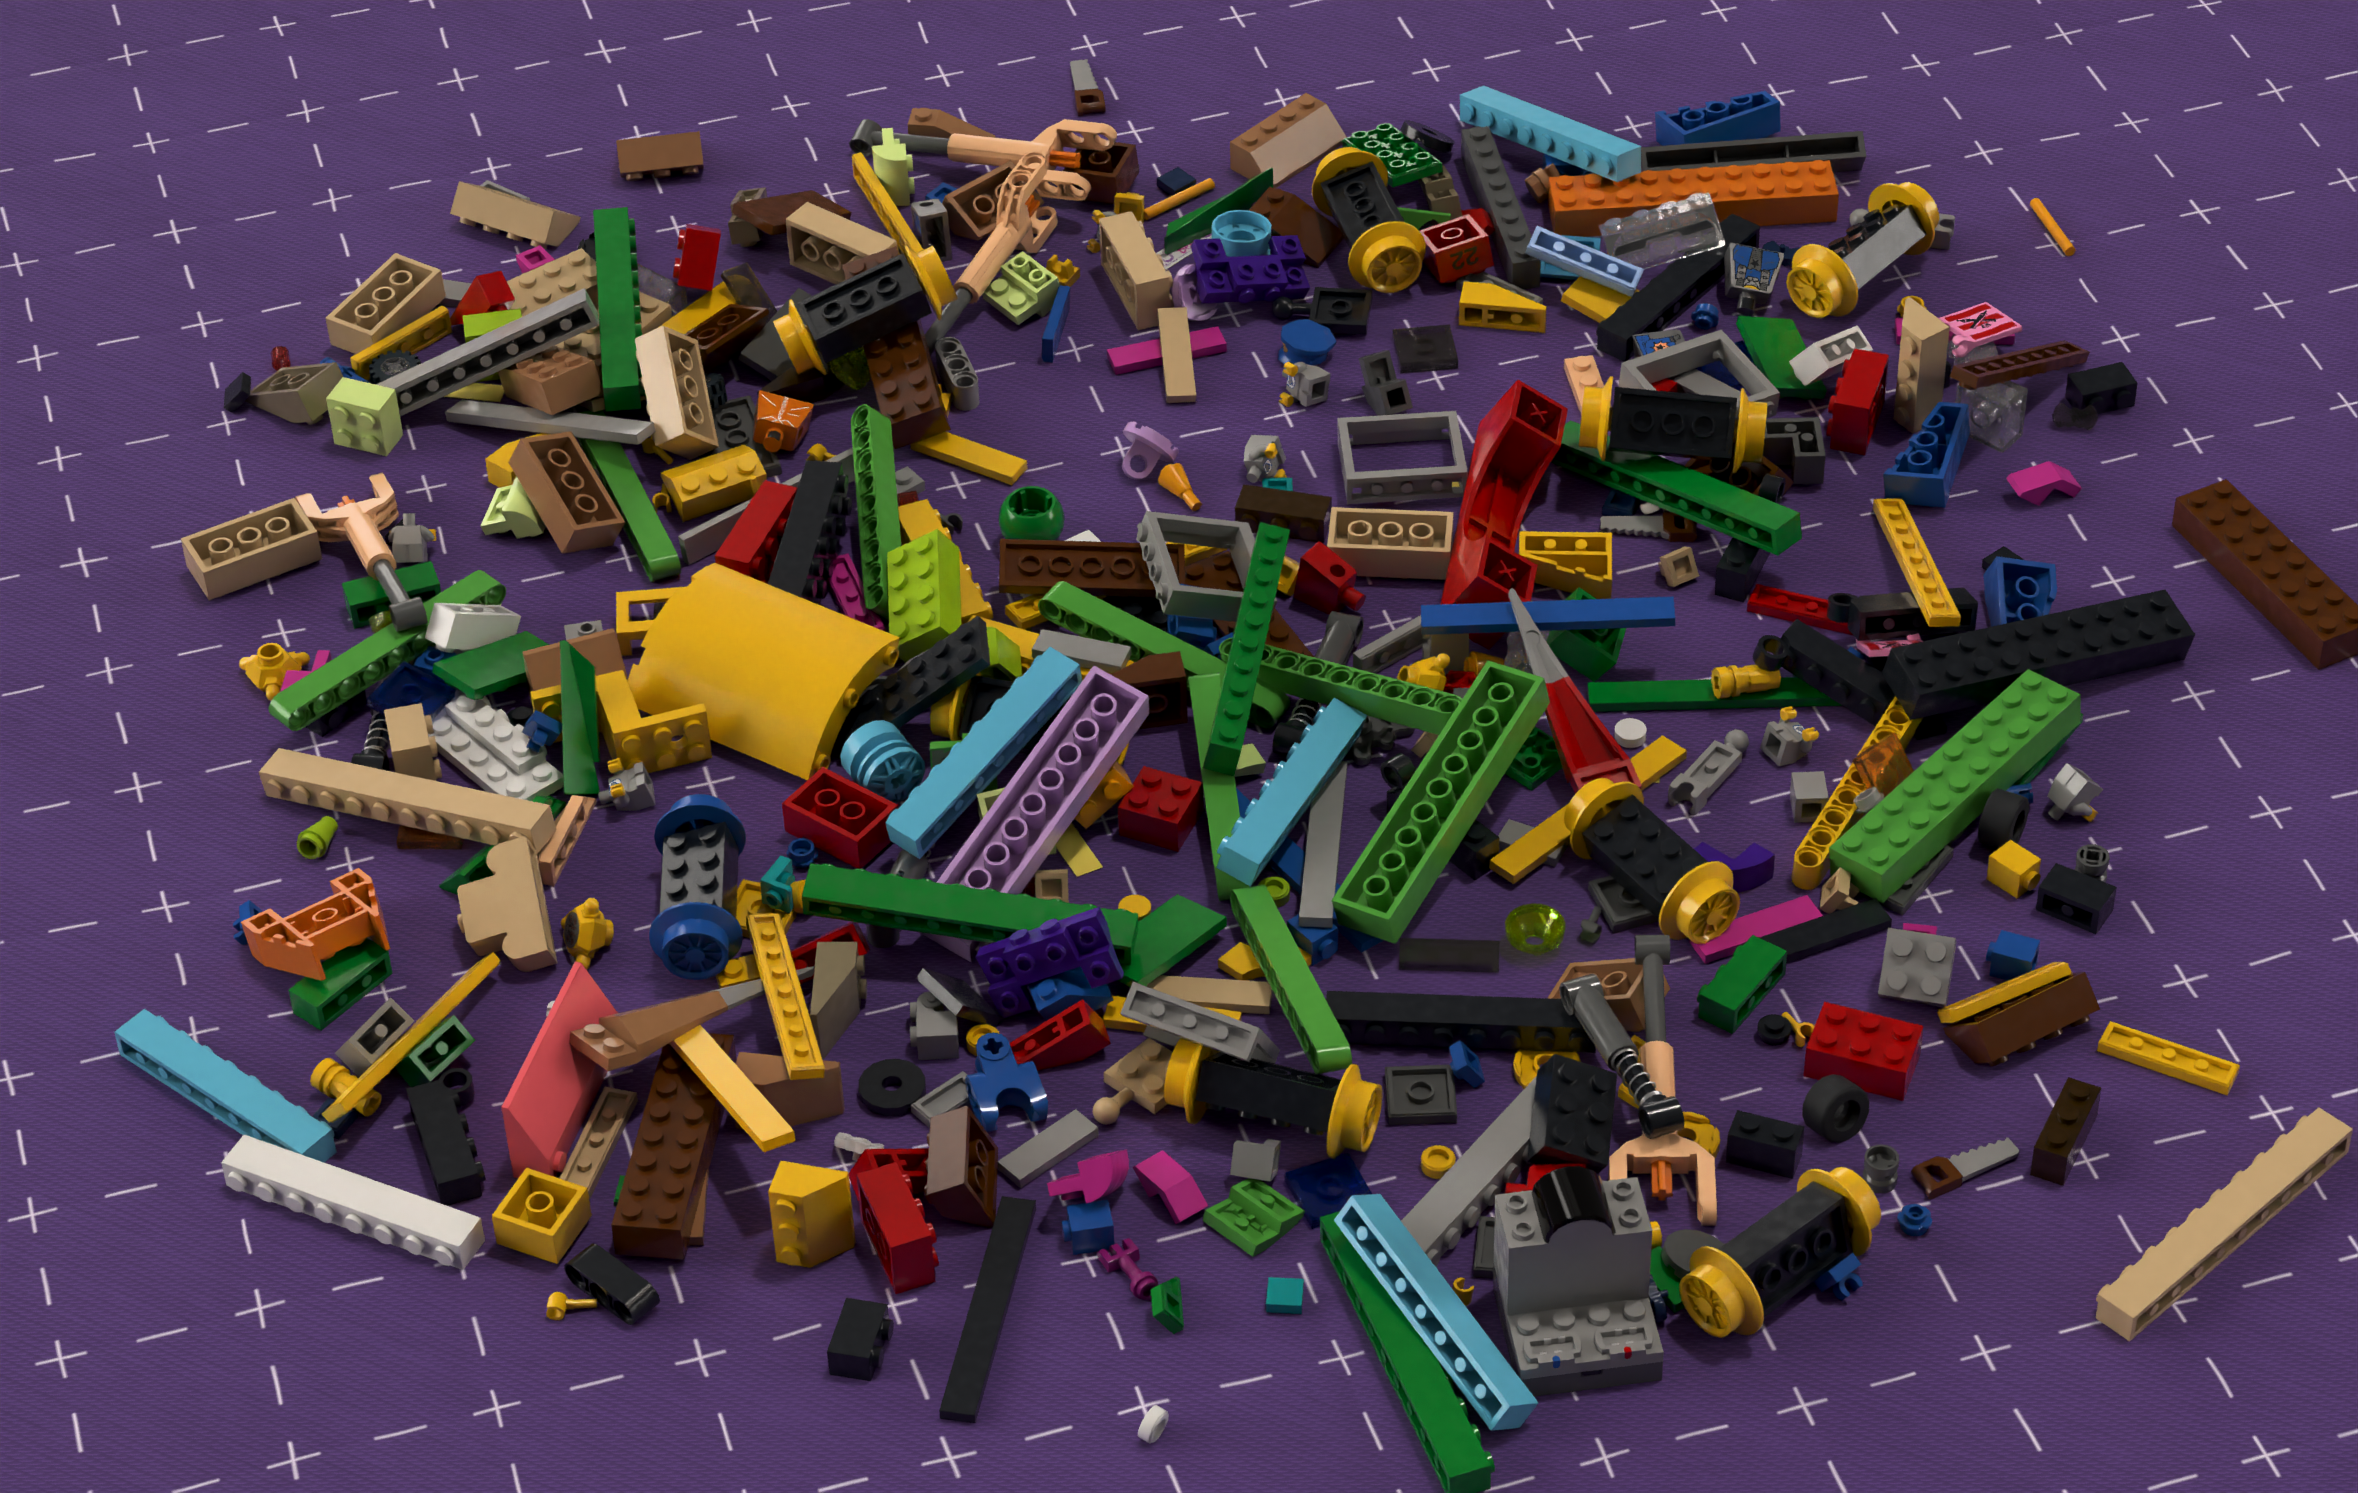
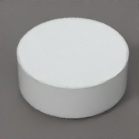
(1630, 733)
(1153, 1424)

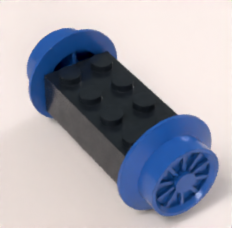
(698, 887)

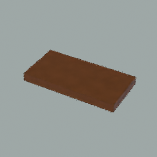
(771, 212)

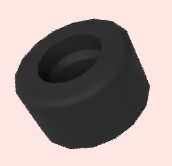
(2003, 818)
(1835, 1108)

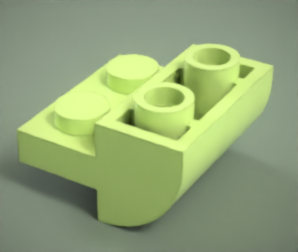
(892, 168)
(1023, 289)
(512, 511)

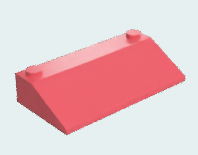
(555, 1081)

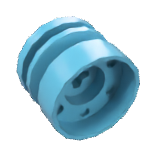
(1242, 233)
(882, 761)

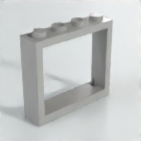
(1694, 353)
(1401, 483)
(1183, 529)

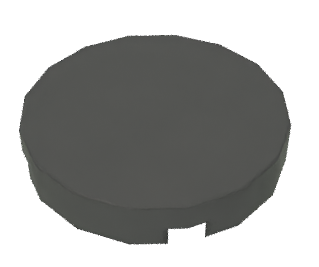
(1680, 1247)

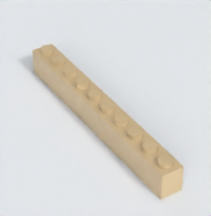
(405, 799)
(2222, 1223)

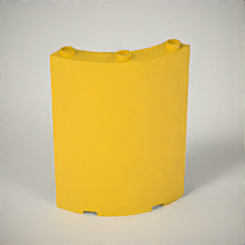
(762, 664)

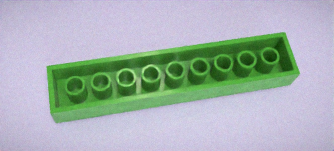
(1955, 784)
(1440, 802)

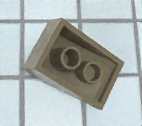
(297, 392)
(836, 991)

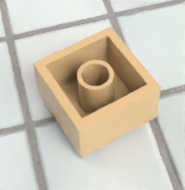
(410, 742)

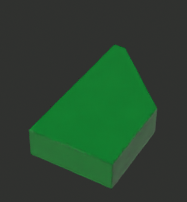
(1168, 1305)

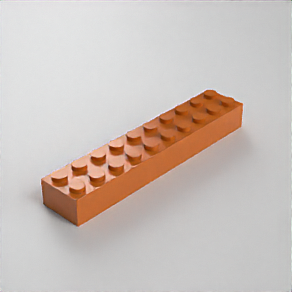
(1757, 193)

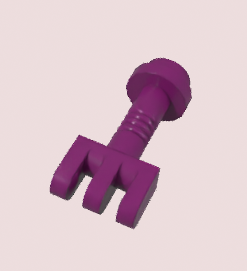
(1141, 1281)

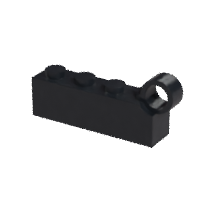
(1743, 561)
(1896, 614)
(1827, 669)
(1478, 844)
(444, 1137)

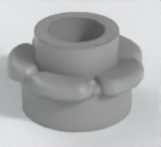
(1868, 800)

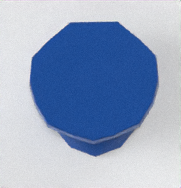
(1305, 342)

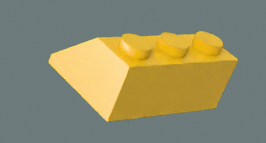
(713, 481)
(810, 1214)

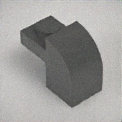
(1382, 388)

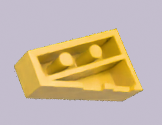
(1570, 560)

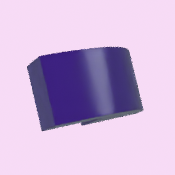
(1749, 869)

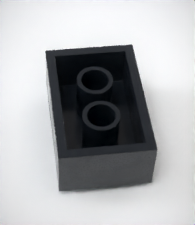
(1572, 1114)

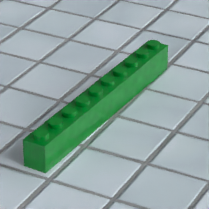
(618, 307)
(1684, 493)
(1246, 649)
(944, 907)
(1413, 1371)

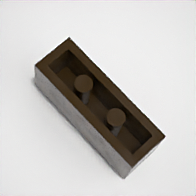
(1300, 512)
(2065, 1131)

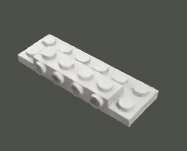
(493, 750)

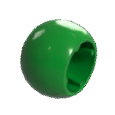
(1031, 515)

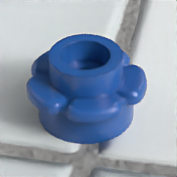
(1705, 316)
(802, 852)
(1914, 1219)

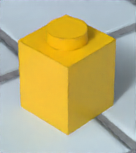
(2014, 869)

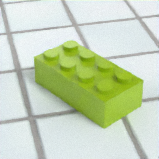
(923, 593)

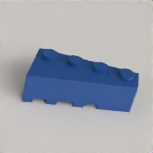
(1742, 119)
(1931, 461)

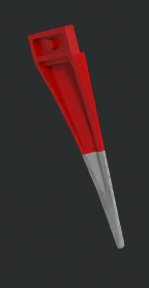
(1579, 735)

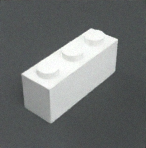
(1828, 355)
(469, 625)

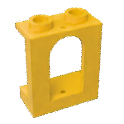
(633, 630)

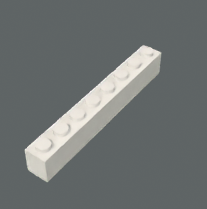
(353, 1202)

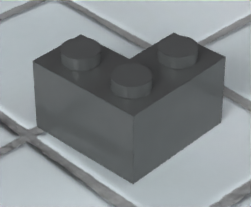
(1796, 444)

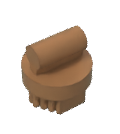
(1539, 182)

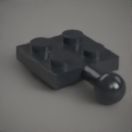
(1335, 308)

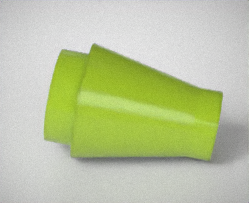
(315, 840)

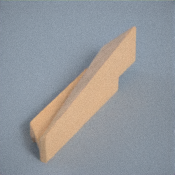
(560, 845)

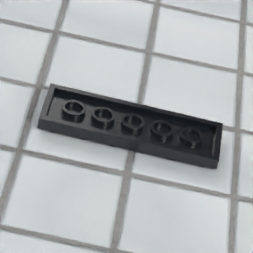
(922, 680)

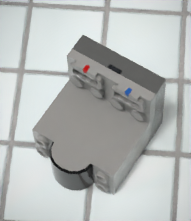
(1576, 1283)

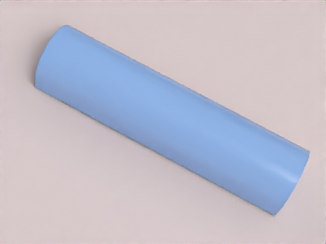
(1584, 261)

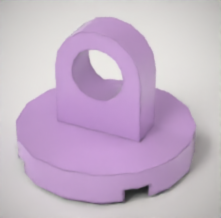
(1185, 295)
(1147, 445)

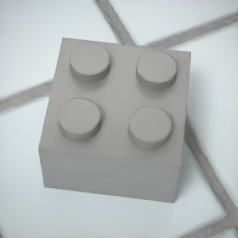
(1917, 967)

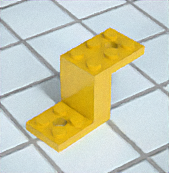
(634, 737)

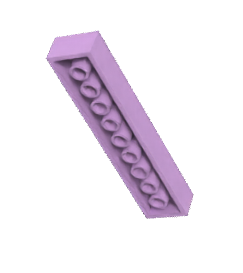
(1047, 792)

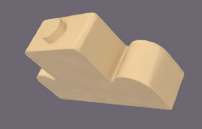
(509, 908)

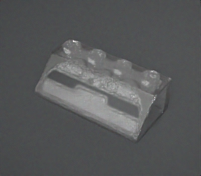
(1664, 232)

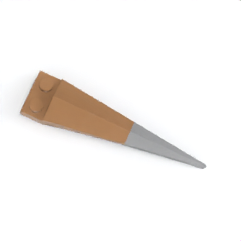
(637, 1033)

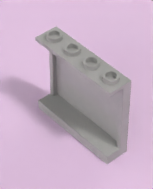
(1175, 1018)

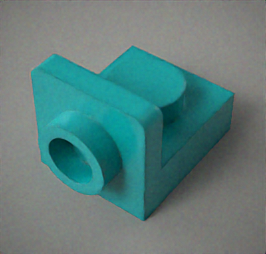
(776, 885)

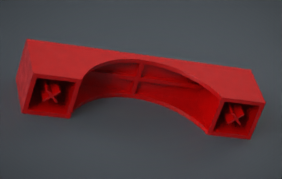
(1506, 465)

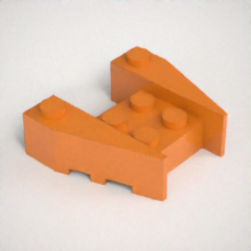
(320, 929)

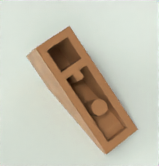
(940, 124)

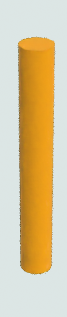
(1178, 198)
(2052, 227)

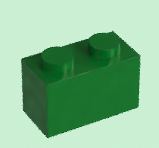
(435, 1052)

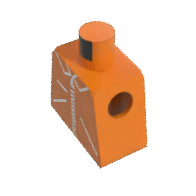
(780, 421)

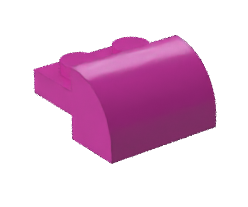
(1096, 1177)

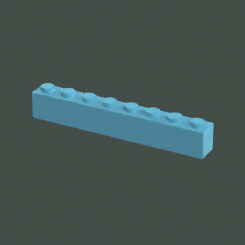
(1551, 133)
(983, 752)
(1290, 792)
(221, 1087)
(1436, 1312)

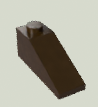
(807, 386)

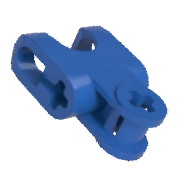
(1003, 1083)

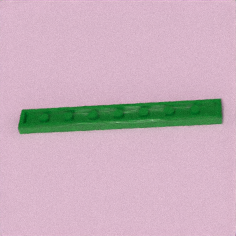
(1697, 695)

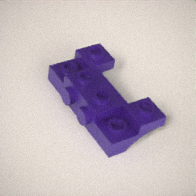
(1250, 277)
(1045, 952)

